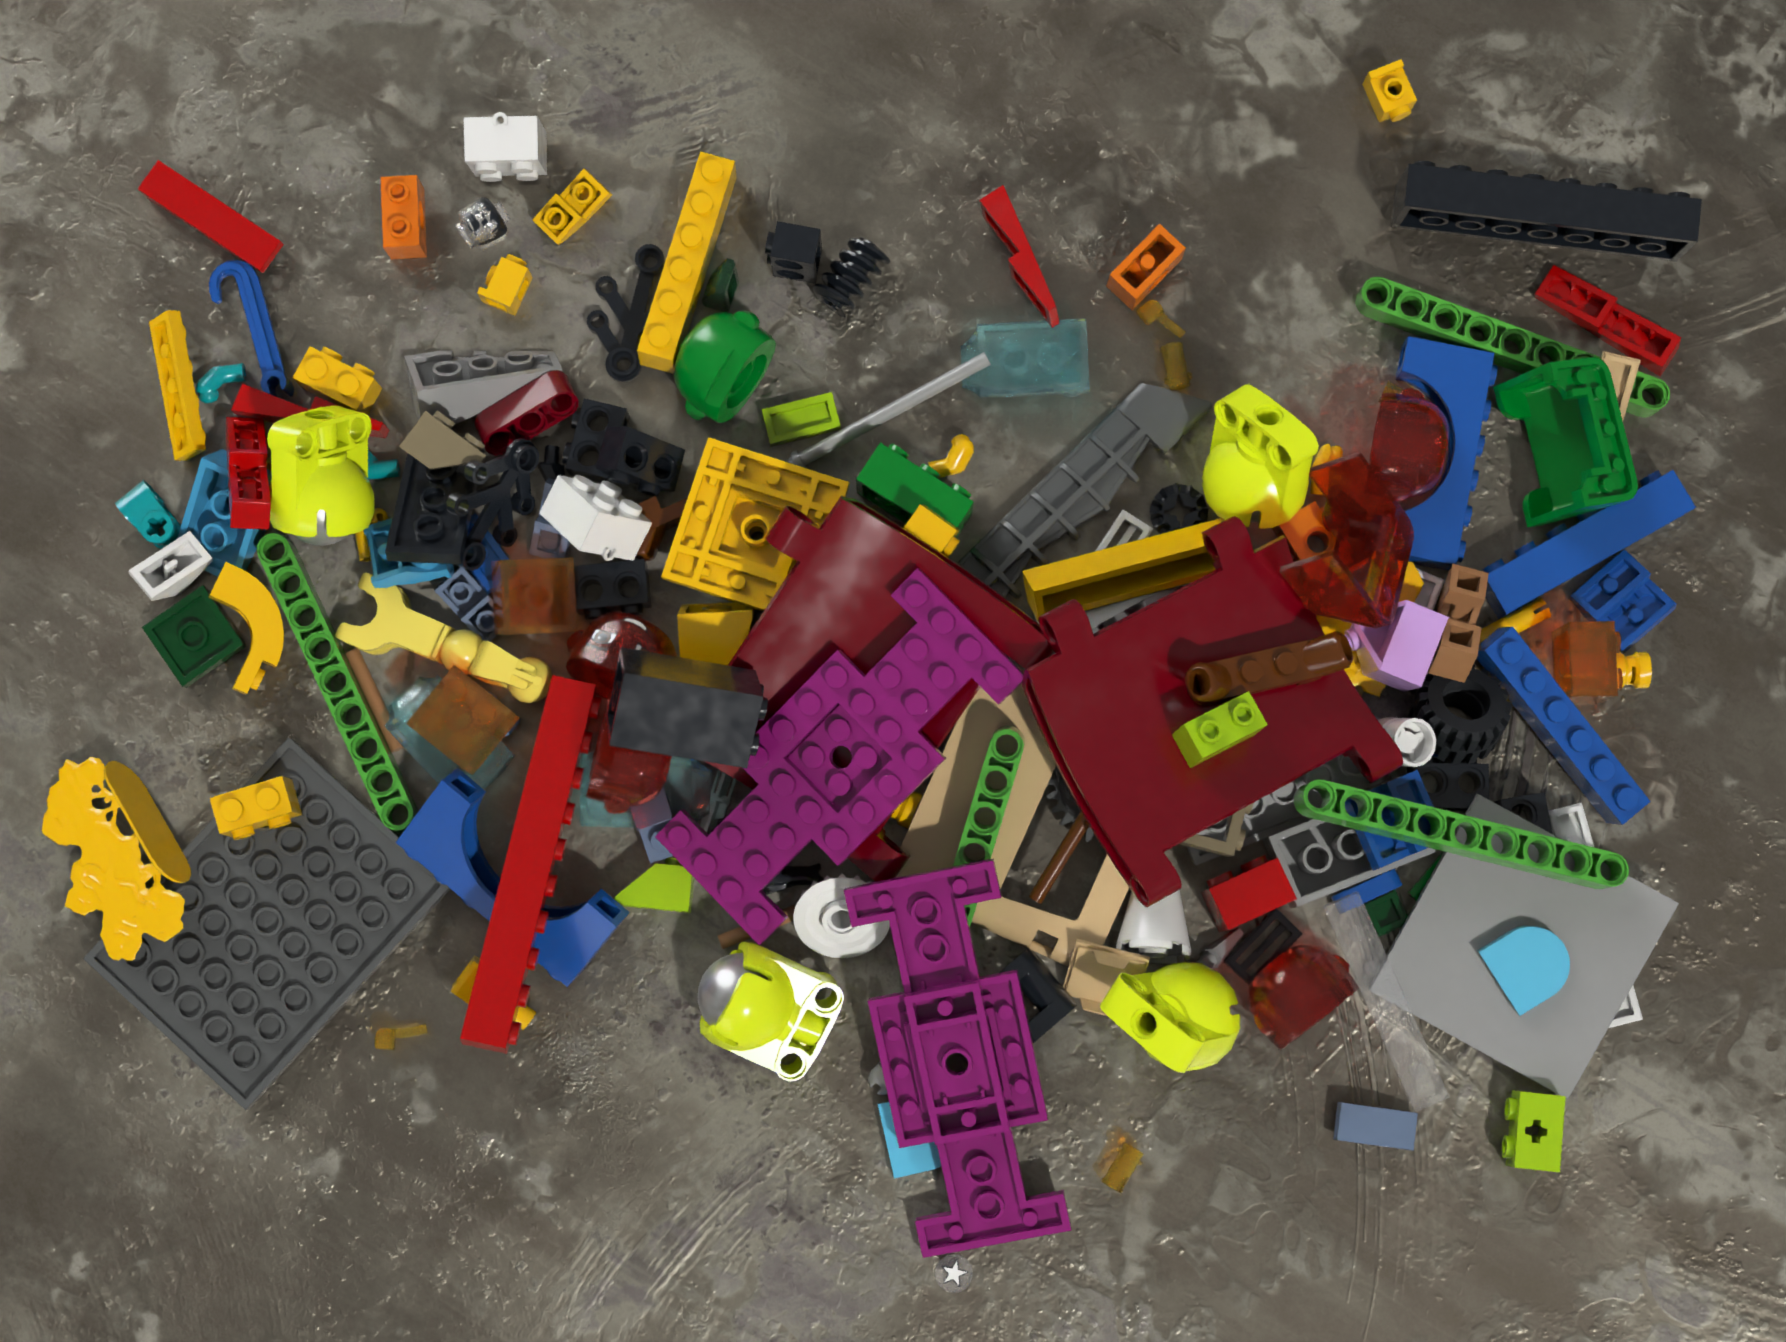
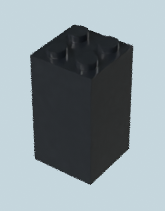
(685, 708)

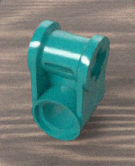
(148, 514)

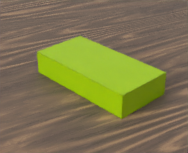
(801, 419)

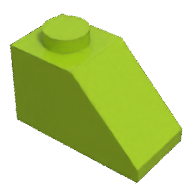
(660, 888)

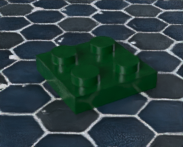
(194, 636)

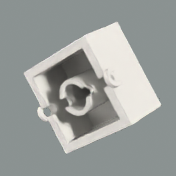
(505, 149)
(596, 517)

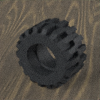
(1460, 737)

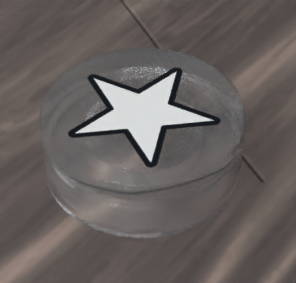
(953, 1273)

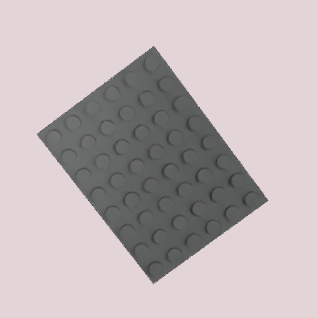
(275, 931)

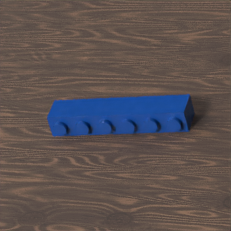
(1585, 544)
(1561, 726)

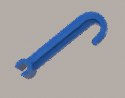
(258, 321)

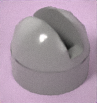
(876, 1076)

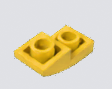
(573, 207)

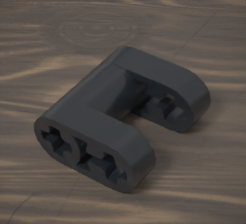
(1042, 991)

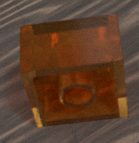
(534, 596)
(1587, 661)
(462, 720)

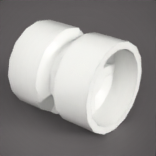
(1413, 738)

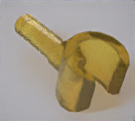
(1153, 310)
(386, 1037)

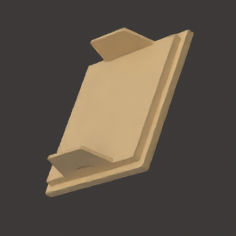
(1095, 969)

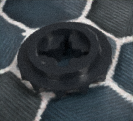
(1166, 500)

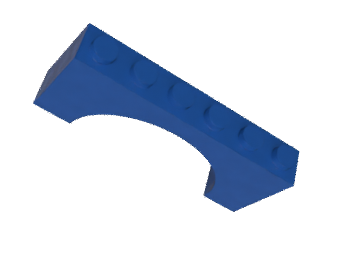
(1458, 384)
(448, 845)

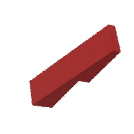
(210, 216)
(1024, 269)
(1607, 320)
(259, 404)
(247, 473)

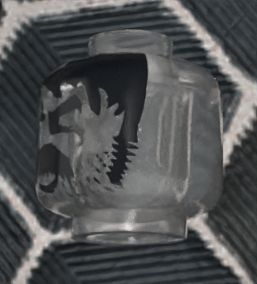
(482, 224)

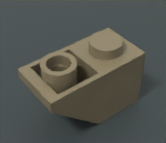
(438, 446)

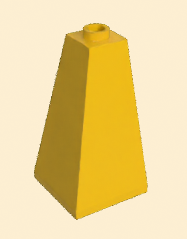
(713, 630)

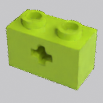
(1219, 729)
(1540, 1150)

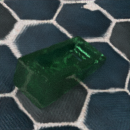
(721, 286)

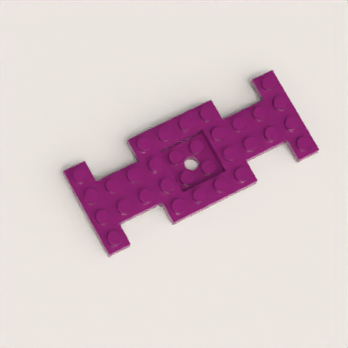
(807, 792)
(947, 1014)

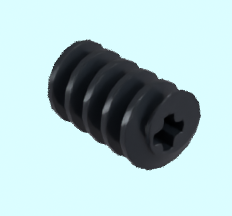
(849, 274)

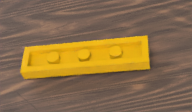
(177, 385)

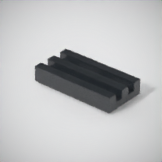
(1284, 924)

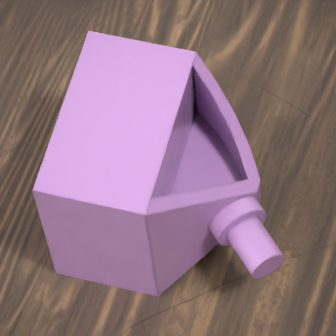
(1401, 651)

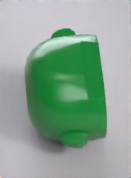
(722, 364)

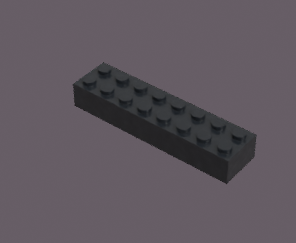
(1546, 211)

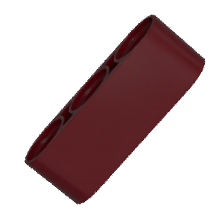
(526, 412)

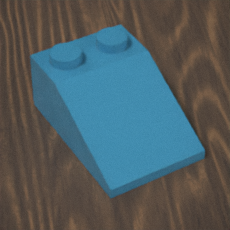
(209, 517)

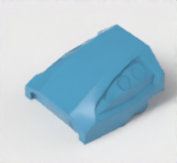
(394, 572)

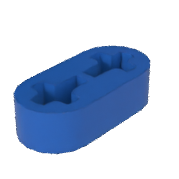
(1374, 886)

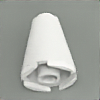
(1156, 930)

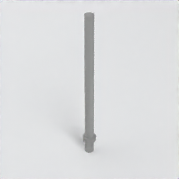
(889, 411)

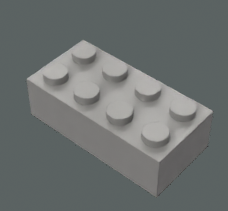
(1324, 859)

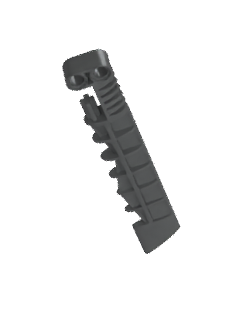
(1082, 483)

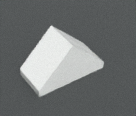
(171, 568)

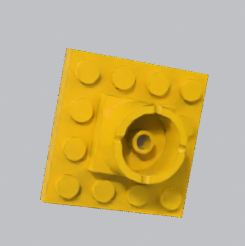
(727, 503)

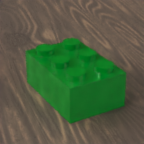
(902, 486)

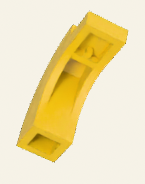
(259, 610)

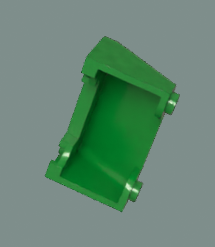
(1572, 437)

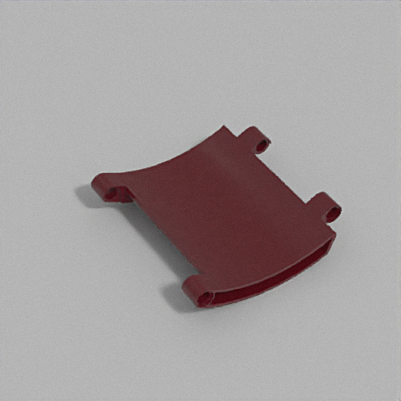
(844, 602)
(1122, 693)

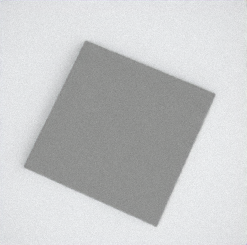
(1476, 902)

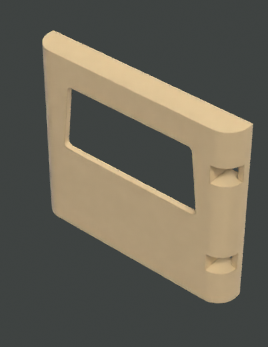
(945, 808)

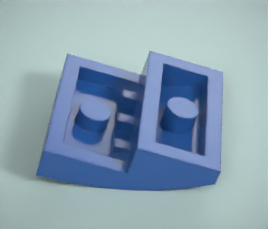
(1624, 595)
(1385, 850)

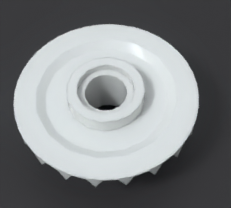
(827, 928)

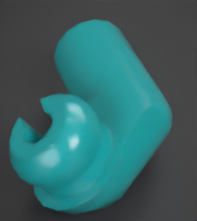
(216, 377)
(382, 468)

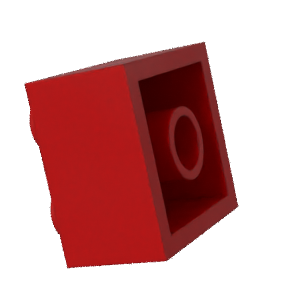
(1248, 895)

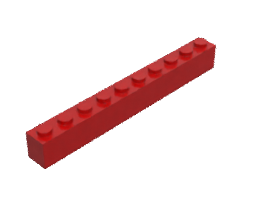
(529, 866)

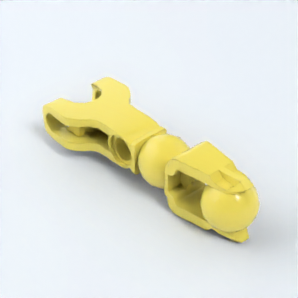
(403, 628)

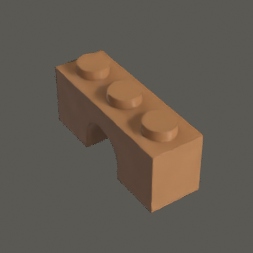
(1461, 602)

